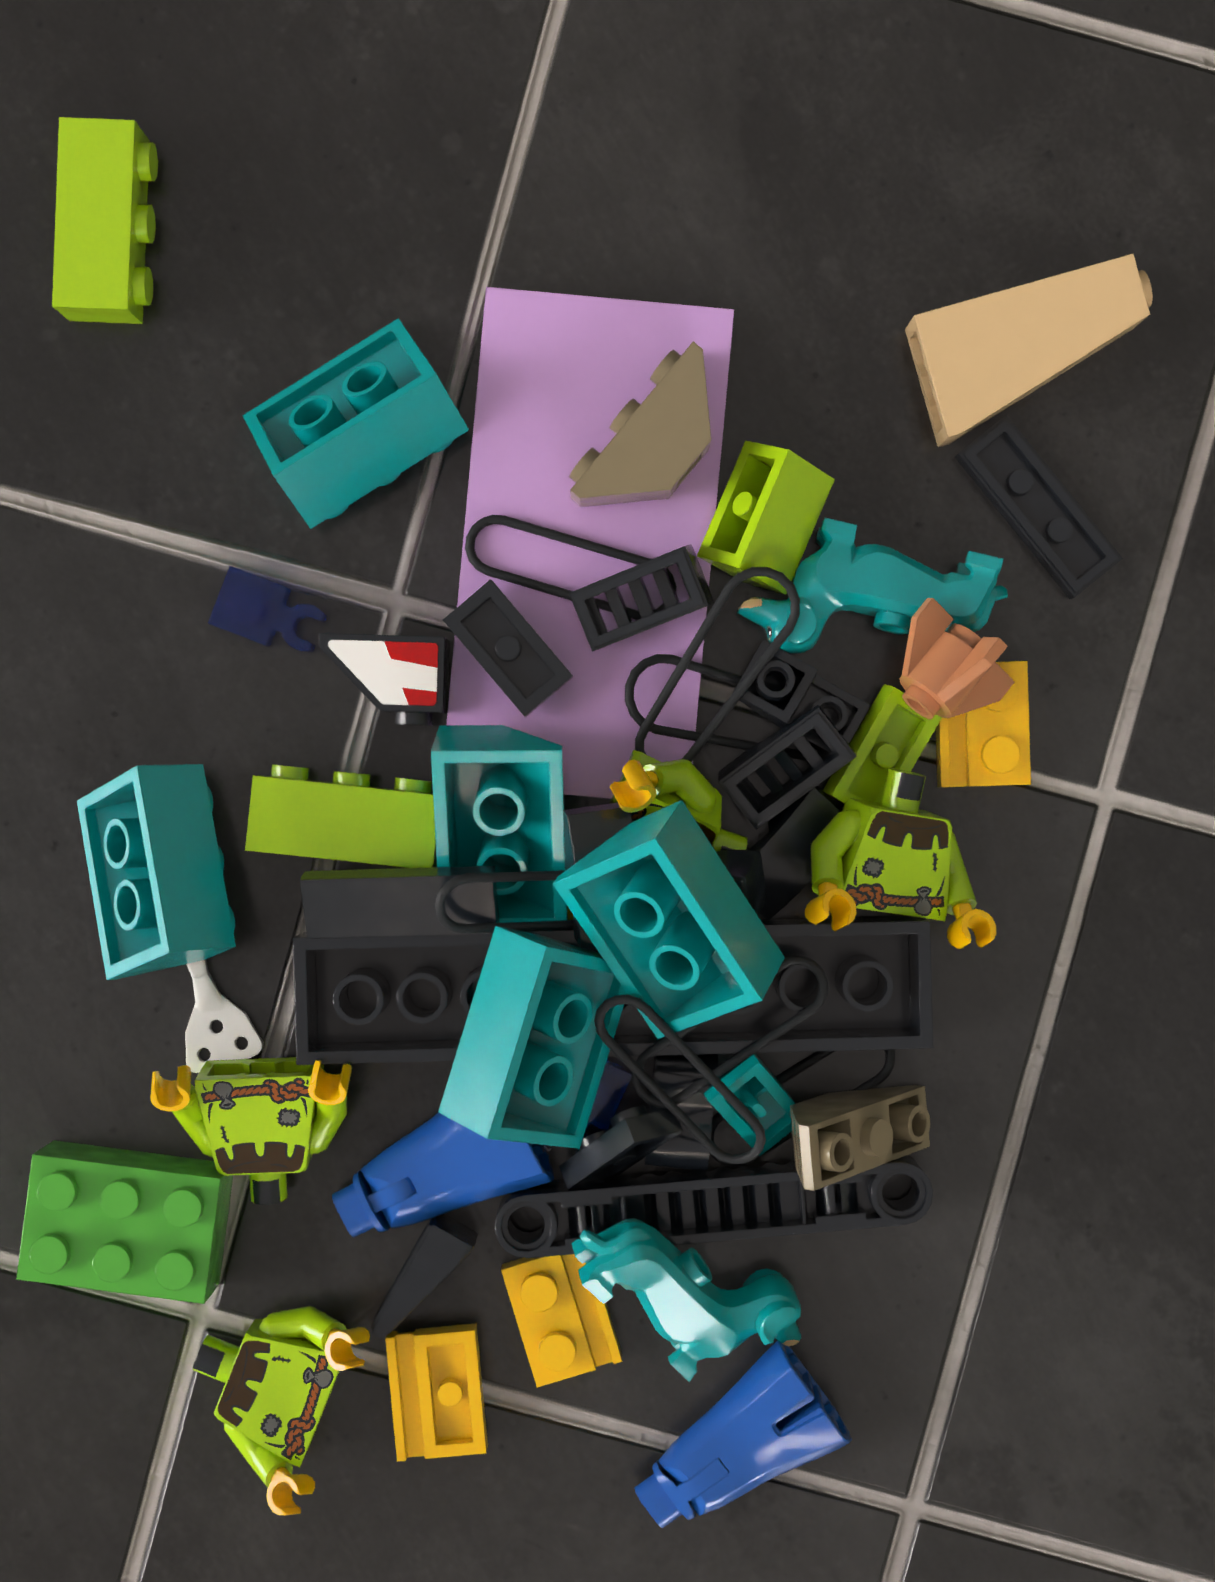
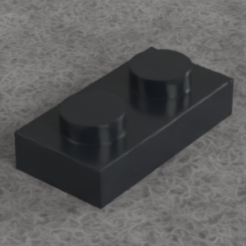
(508, 648)
(617, 1149)

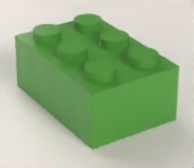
(124, 1222)

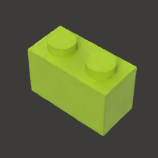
(766, 514)

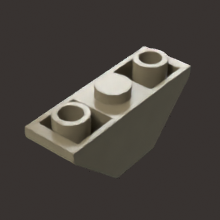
(653, 440)
(856, 1132)

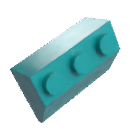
(355, 423)
(502, 808)
(155, 870)
(671, 920)
(532, 1042)

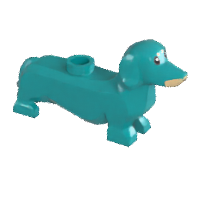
(877, 584)
(679, 1295)

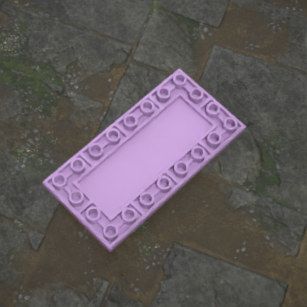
(545, 395)

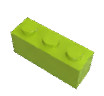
(103, 220)
(342, 818)

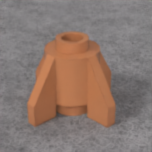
(952, 668)

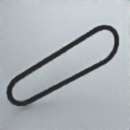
(695, 644)
(686, 734)

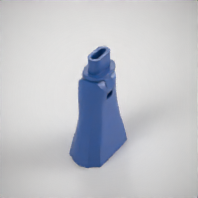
(435, 1173)
(752, 1434)

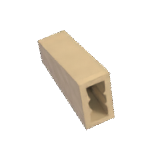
(1011, 342)

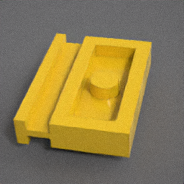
(990, 742)
(558, 1318)
(436, 1392)

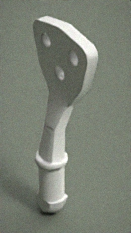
(213, 1006)

